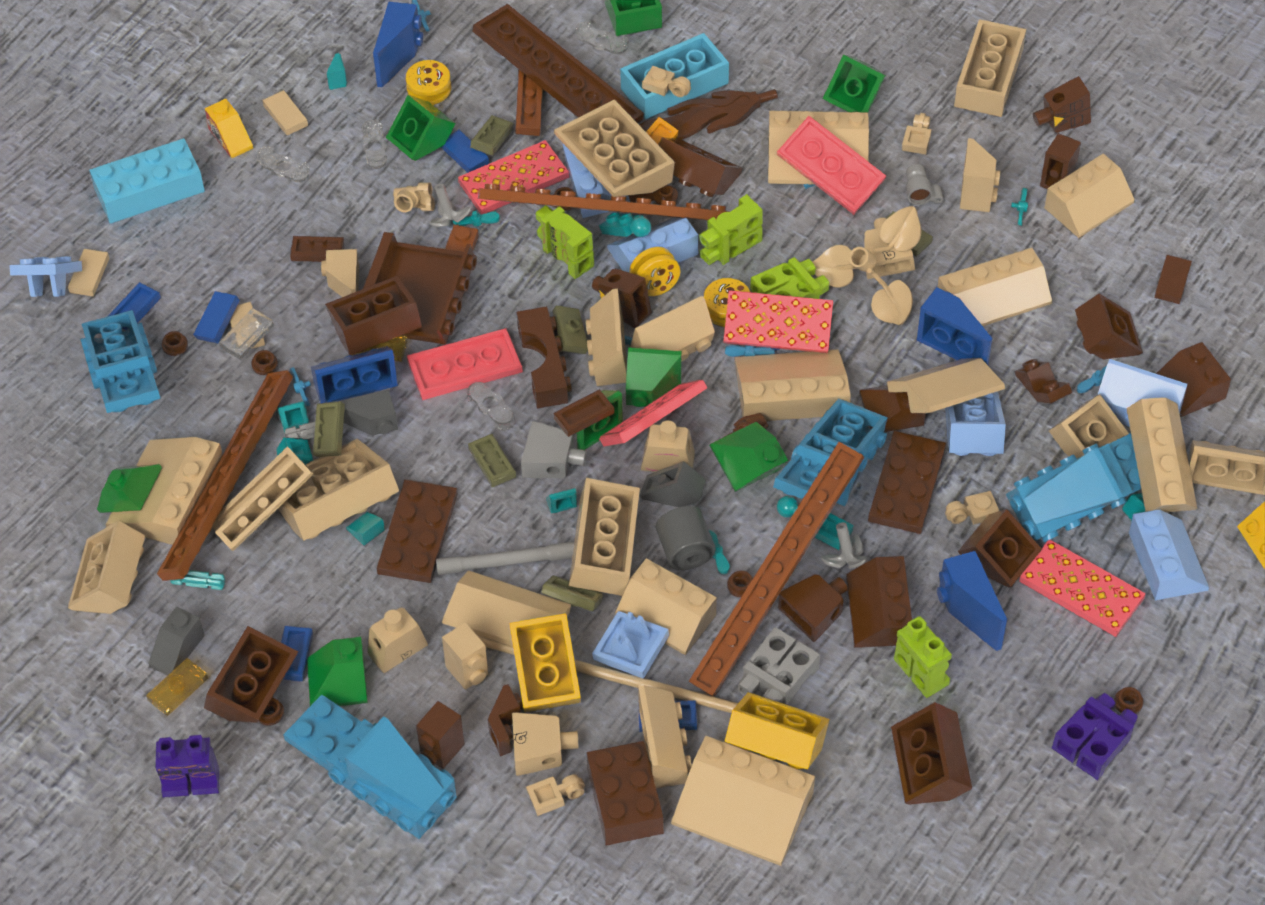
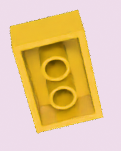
(545, 662)
(777, 731)

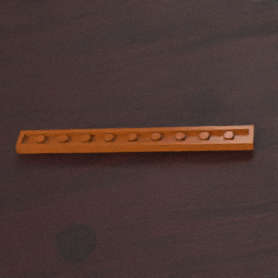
(594, 202)
(224, 476)
(776, 569)

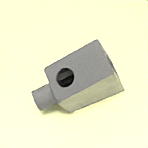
(549, 453)

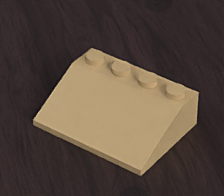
(847, 126)
(617, 151)
(791, 384)
(184, 474)
(338, 490)
(743, 800)

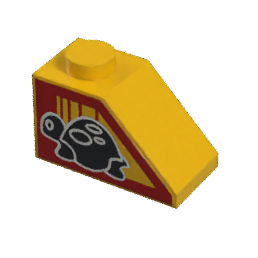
(228, 128)

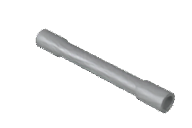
(459, 564)

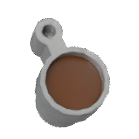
(919, 187)

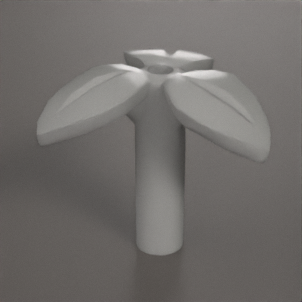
(447, 209)
(850, 548)

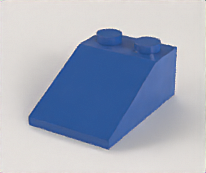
(396, 40)
(952, 328)
(971, 598)

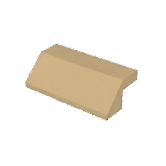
(947, 385)
(261, 498)
(493, 604)

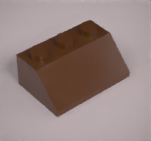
(700, 167)
(374, 315)
(878, 601)
(249, 677)
(931, 756)

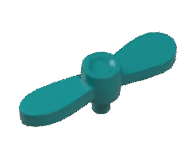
(1021, 205)
(477, 219)
(721, 562)

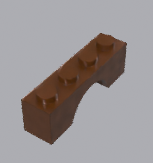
(548, 381)

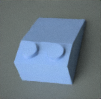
(976, 426)

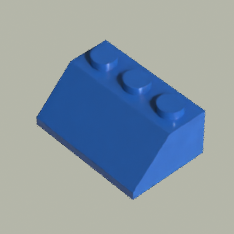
(355, 375)

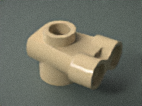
(414, 197)

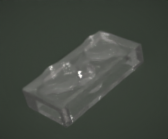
(246, 334)

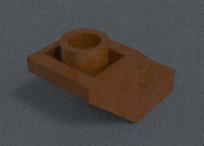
(1040, 381)
(501, 719)

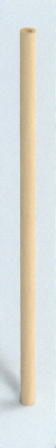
(631, 680)

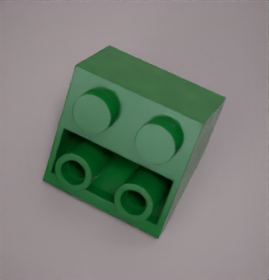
(634, 15)

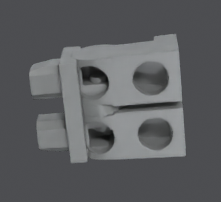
(778, 668)

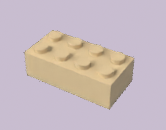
(990, 68)
(604, 537)

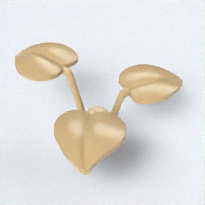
(837, 264)

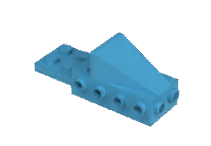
(120, 361)
(842, 424)
(1076, 489)
(374, 765)

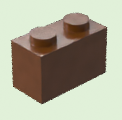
(1059, 160)
(440, 734)

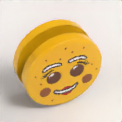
(428, 81)
(657, 268)
(717, 298)

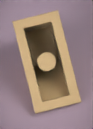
(342, 271)

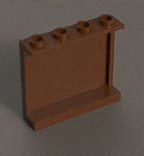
(433, 279)

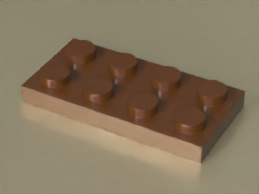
(907, 482)
(417, 531)

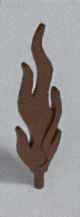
(722, 111)

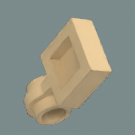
(661, 81)
(917, 136)
(975, 506)
(548, 796)

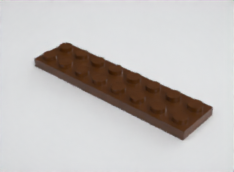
(548, 63)

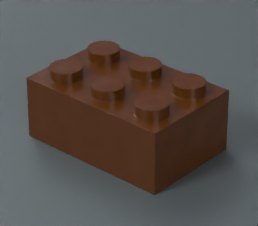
(625, 793)

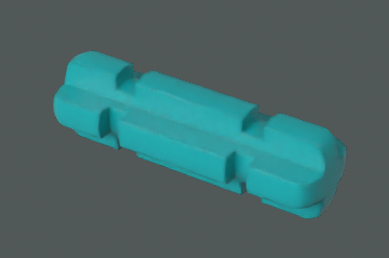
(202, 580)

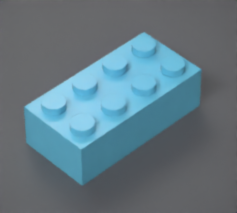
(693, 59)
(147, 180)

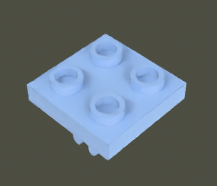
(37, 267)
(630, 644)

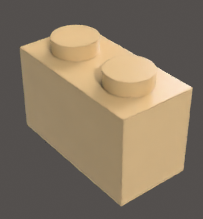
(465, 656)

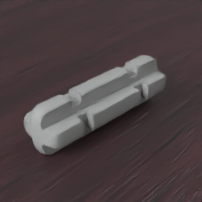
(305, 431)

